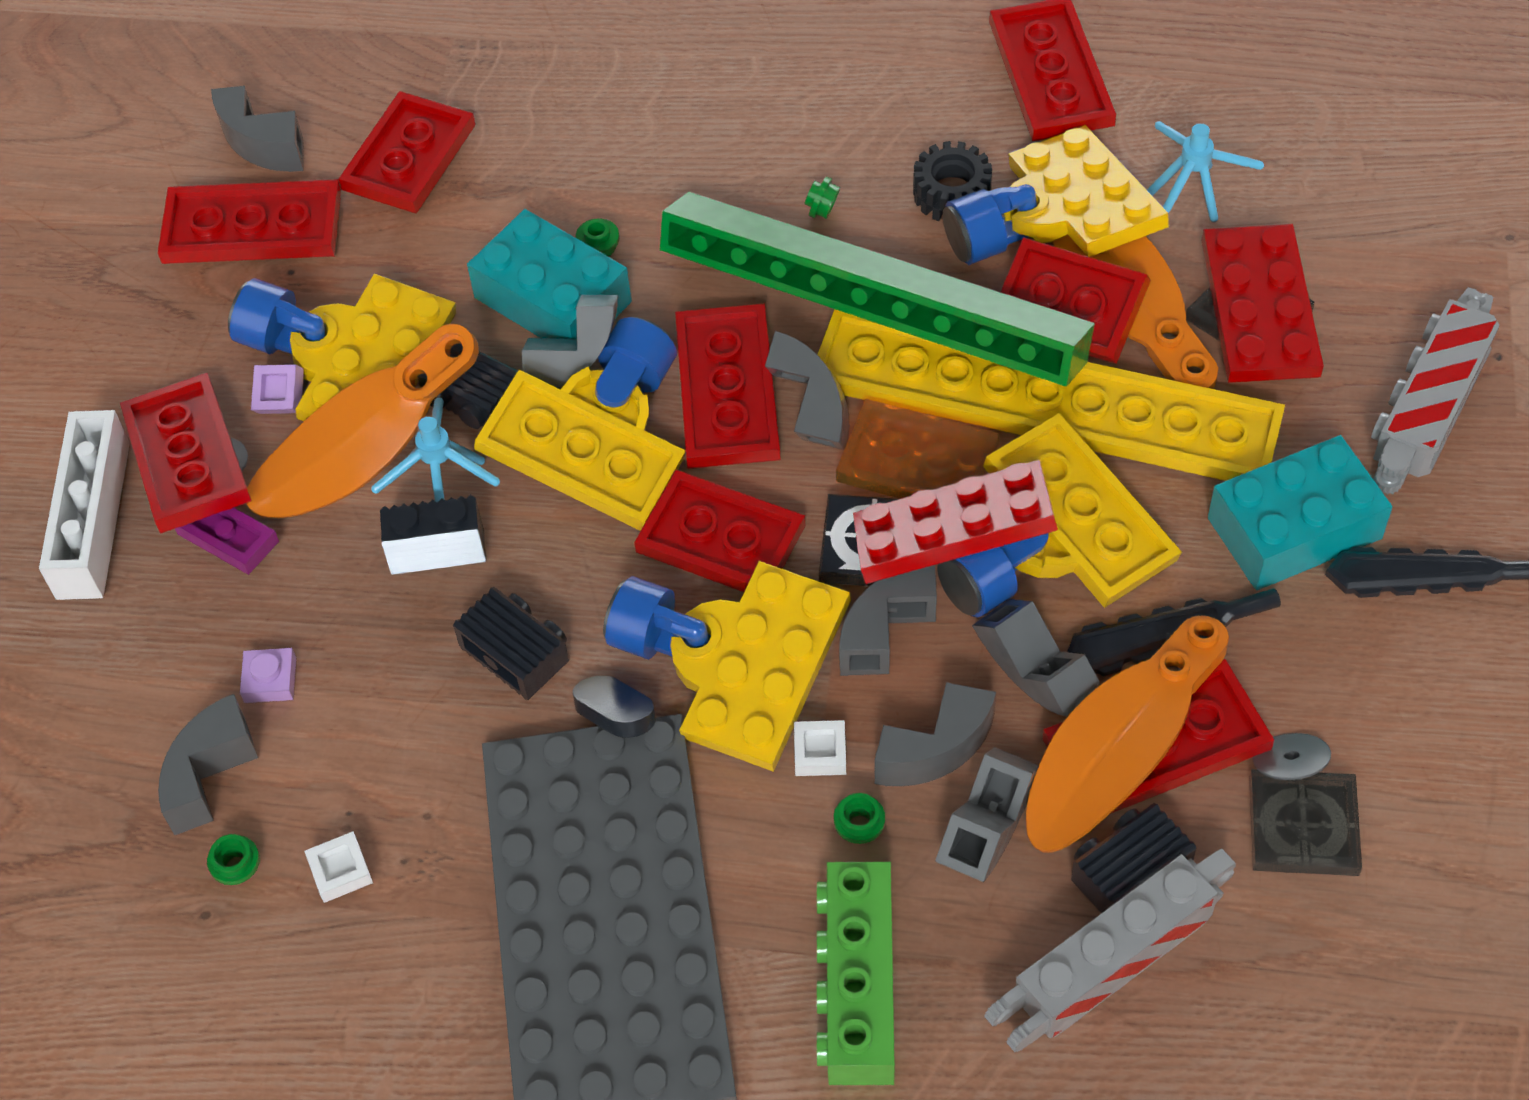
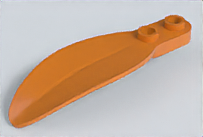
(1159, 313)
(358, 430)
(1119, 736)

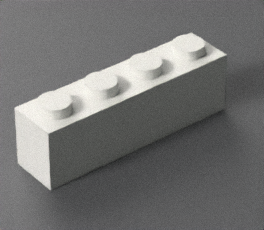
(85, 505)

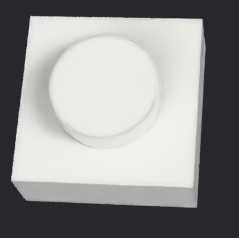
(820, 748)
(338, 867)

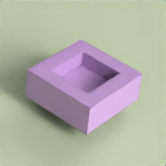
(276, 388)
(268, 675)

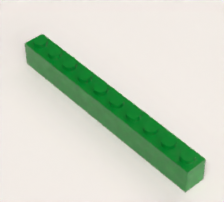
(878, 288)

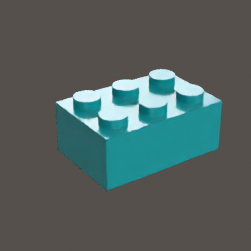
(539, 274)
(1298, 512)

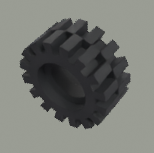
(946, 164)

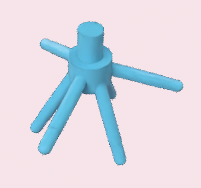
(1196, 157)
(433, 449)

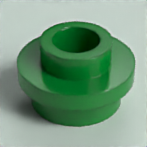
(822, 197)
(600, 235)
(859, 805)
(227, 848)

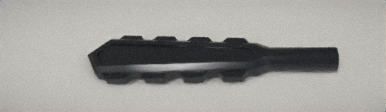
(1405, 572)
(1140, 637)

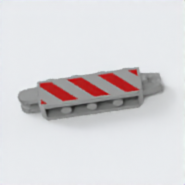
(1435, 391)
(1113, 948)

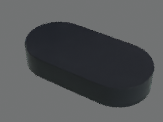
(614, 706)

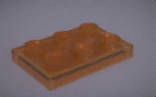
(911, 451)

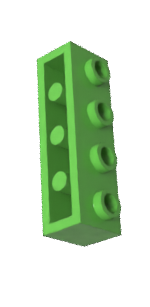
(859, 974)

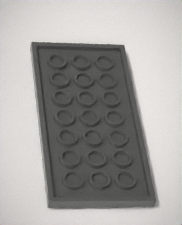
(605, 918)

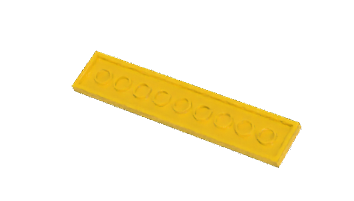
(1107, 406)

